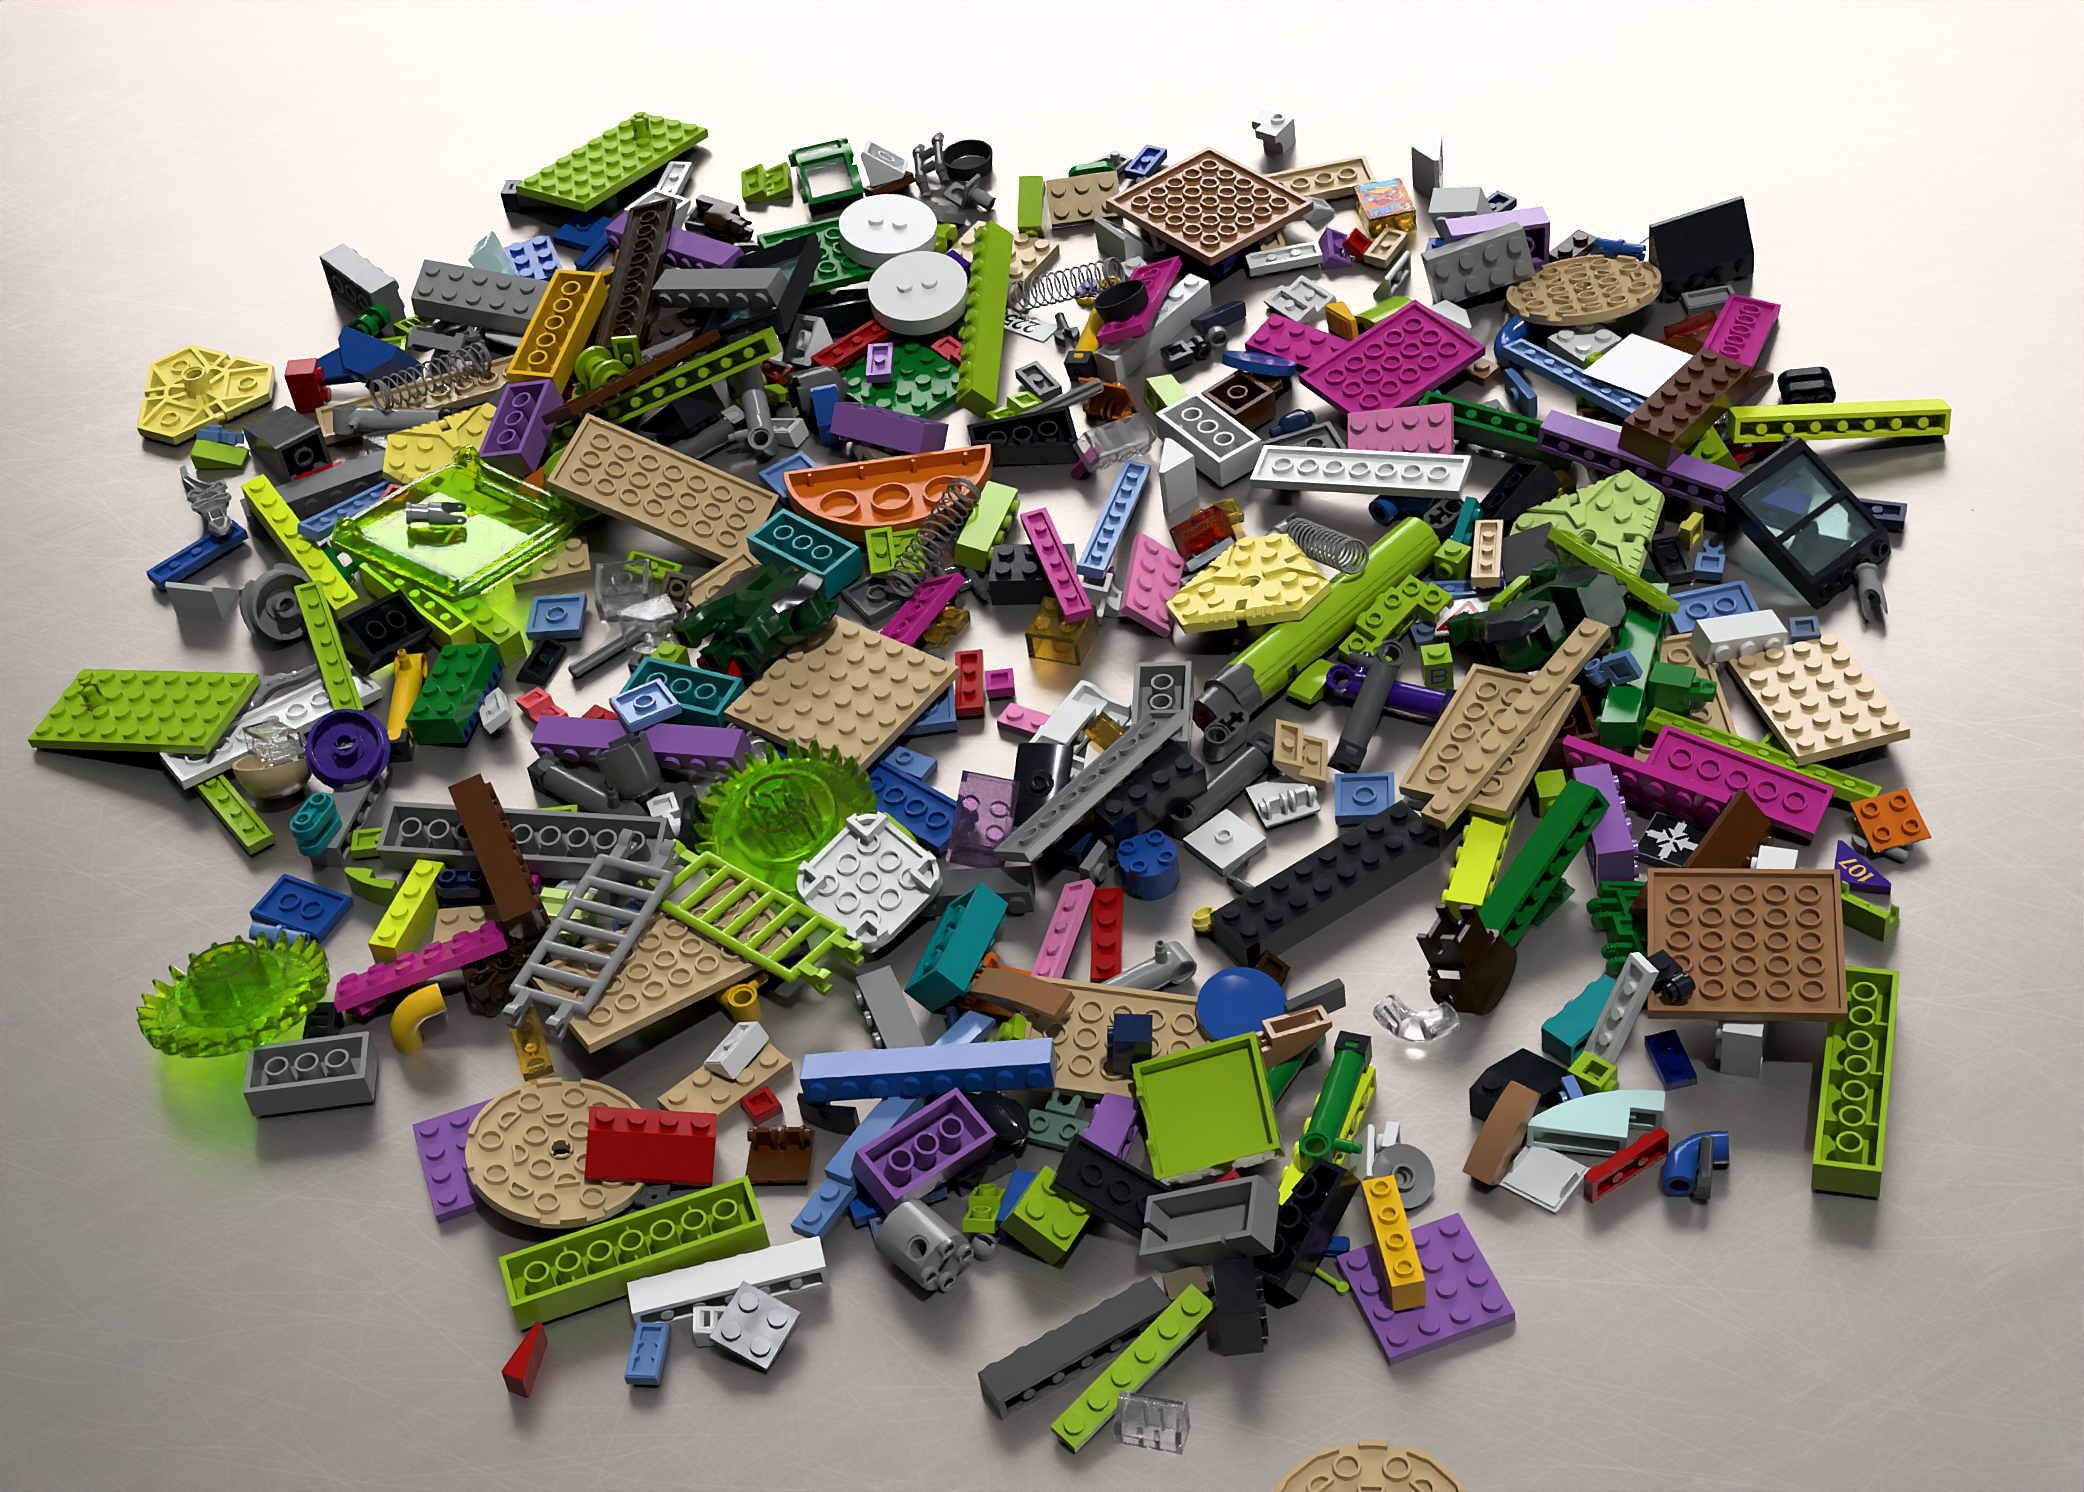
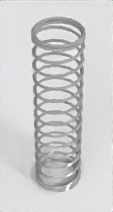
(1027, 300)
(383, 387)
(1338, 549)
(892, 584)

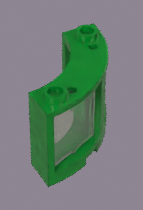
(827, 173)

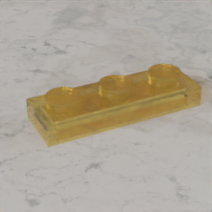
(532, 1046)

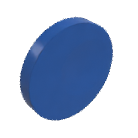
(1258, 363)
(1237, 1002)

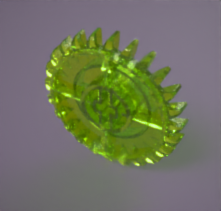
(783, 812)
(234, 997)

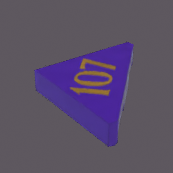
(1858, 872)

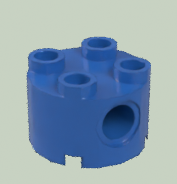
(1148, 865)

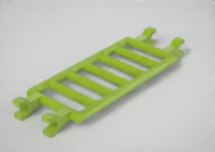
(804, 968)

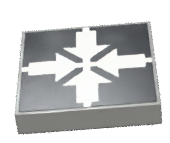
(1669, 841)

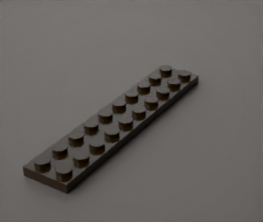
(636, 272)

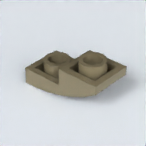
(868, 453)
(677, 587)

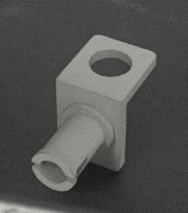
(971, 192)

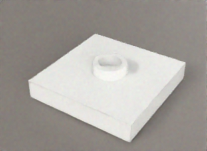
(1224, 841)

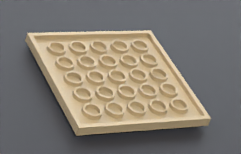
(843, 691)

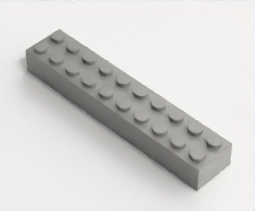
(550, 841)

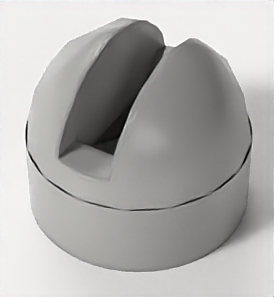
(1216, 337)
(982, 1250)

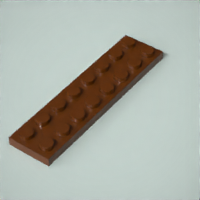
(631, 379)

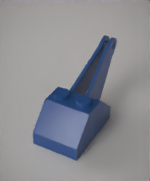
(365, 359)

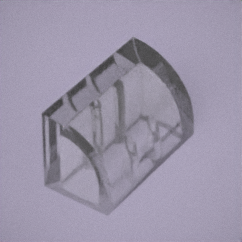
(1151, 1422)

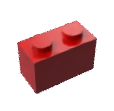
(307, 385)

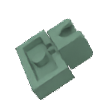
(1058, 1123)

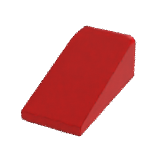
(525, 1362)

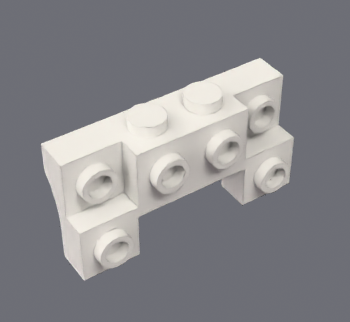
(1076, 715)

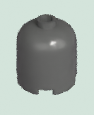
(802, 381)
(630, 767)

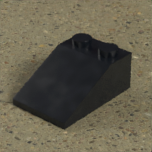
(686, 413)
(1519, 489)
(1524, 1069)

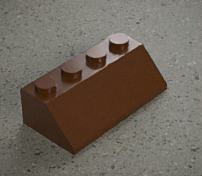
(1733, 836)

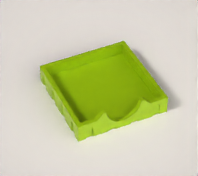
(1208, 1110)

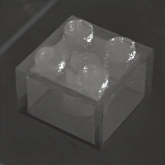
(621, 586)

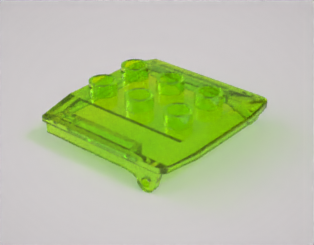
(503, 533)

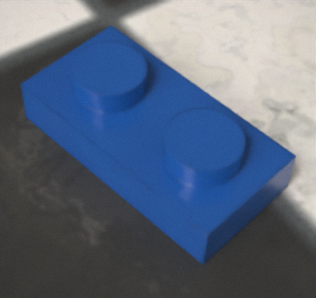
(1146, 162)

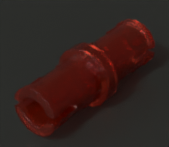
(1690, 325)

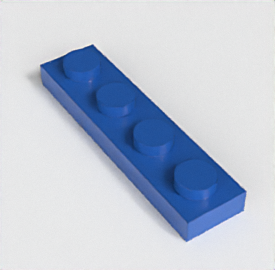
(195, 556)

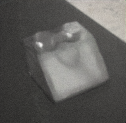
(648, 625)

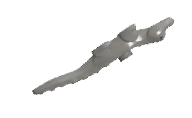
(210, 502)
(272, 684)

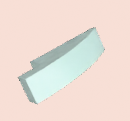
(490, 255)
(1596, 1121)

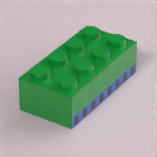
(454, 693)

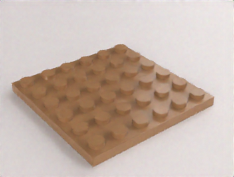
(1209, 205)
(1751, 942)

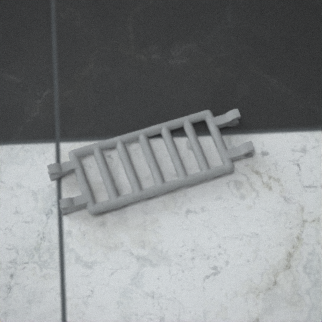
(566, 1006)

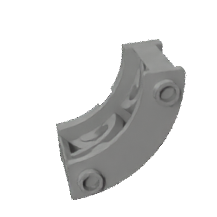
(437, 337)

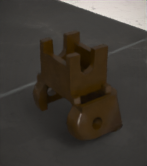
(1479, 954)

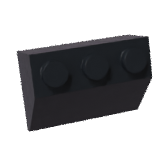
(381, 629)

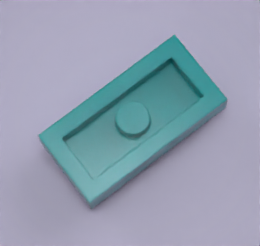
(1466, 522)

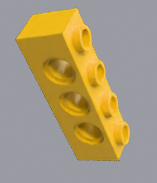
(1393, 1243)

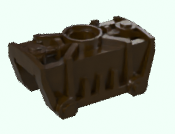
(496, 974)

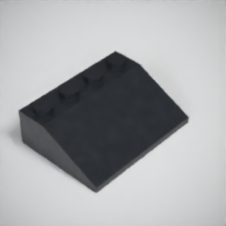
(1702, 248)

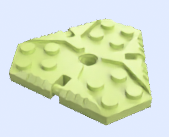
(1607, 518)

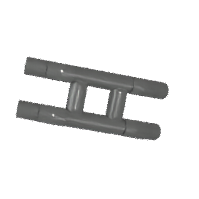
(937, 164)
(971, 581)

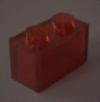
(1201, 530)

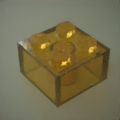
(1057, 641)

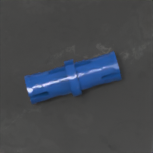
(1619, 247)

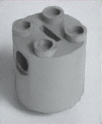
(924, 1245)

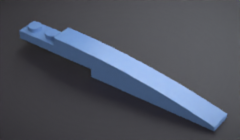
(841, 1182)

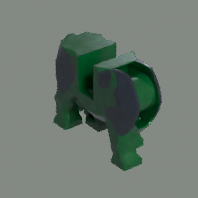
(757, 617)
(1542, 619)

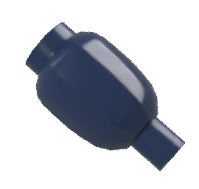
(1293, 422)

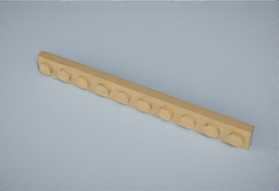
(1515, 724)

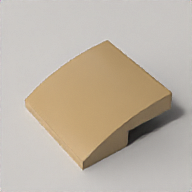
(1300, 754)

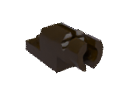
(723, 219)

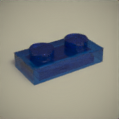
(1670, 1060)

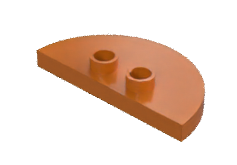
(887, 490)

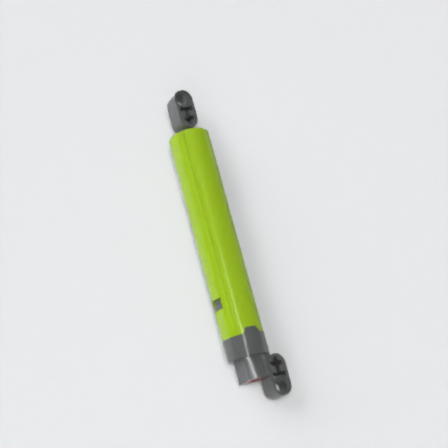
(1296, 644)

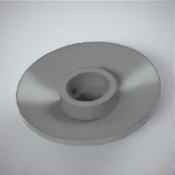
(1413, 1166)

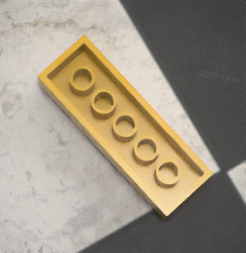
(559, 328)

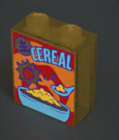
(1383, 206)

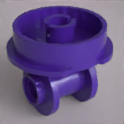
(351, 762)

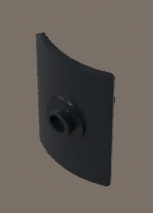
(1042, 774)

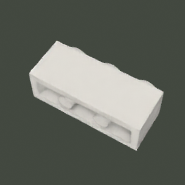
(1737, 635)

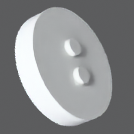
(885, 228)
(918, 293)

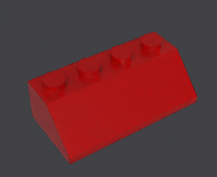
(650, 1146)

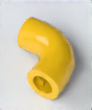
(410, 1015)

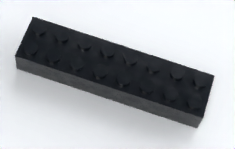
(1325, 885)

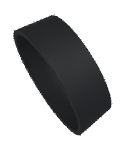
(968, 148)
(1121, 300)

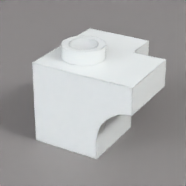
(1275, 130)
(1103, 595)

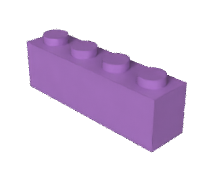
(1115, 1125)

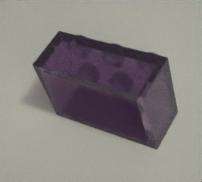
(981, 819)

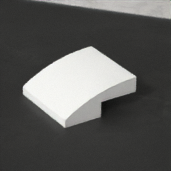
(1301, 300)

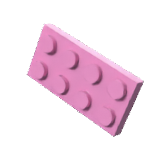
(1404, 429)
(1150, 583)

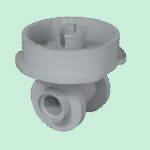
(266, 595)

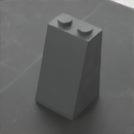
(288, 443)

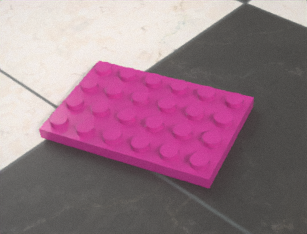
(1393, 362)

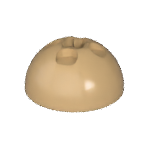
(271, 781)

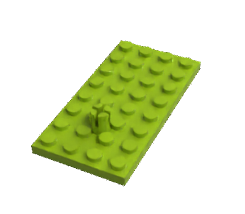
(611, 161)
(145, 711)

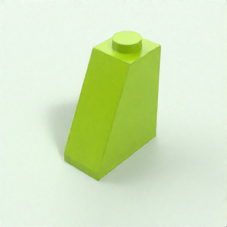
(1032, 206)

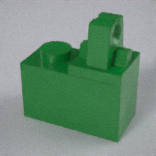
(1676, 689)

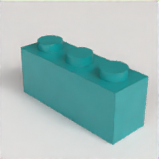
(1571, 1028)

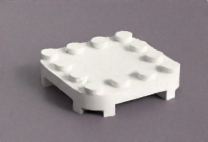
(870, 880)

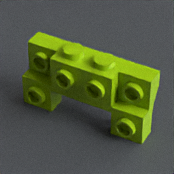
(1394, 614)

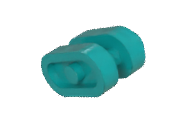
(316, 824)

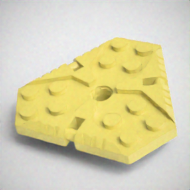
(200, 389)
(427, 448)
(1253, 582)

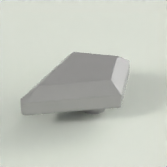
(1118, 160)

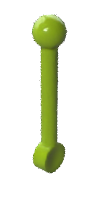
(1342, 1287)

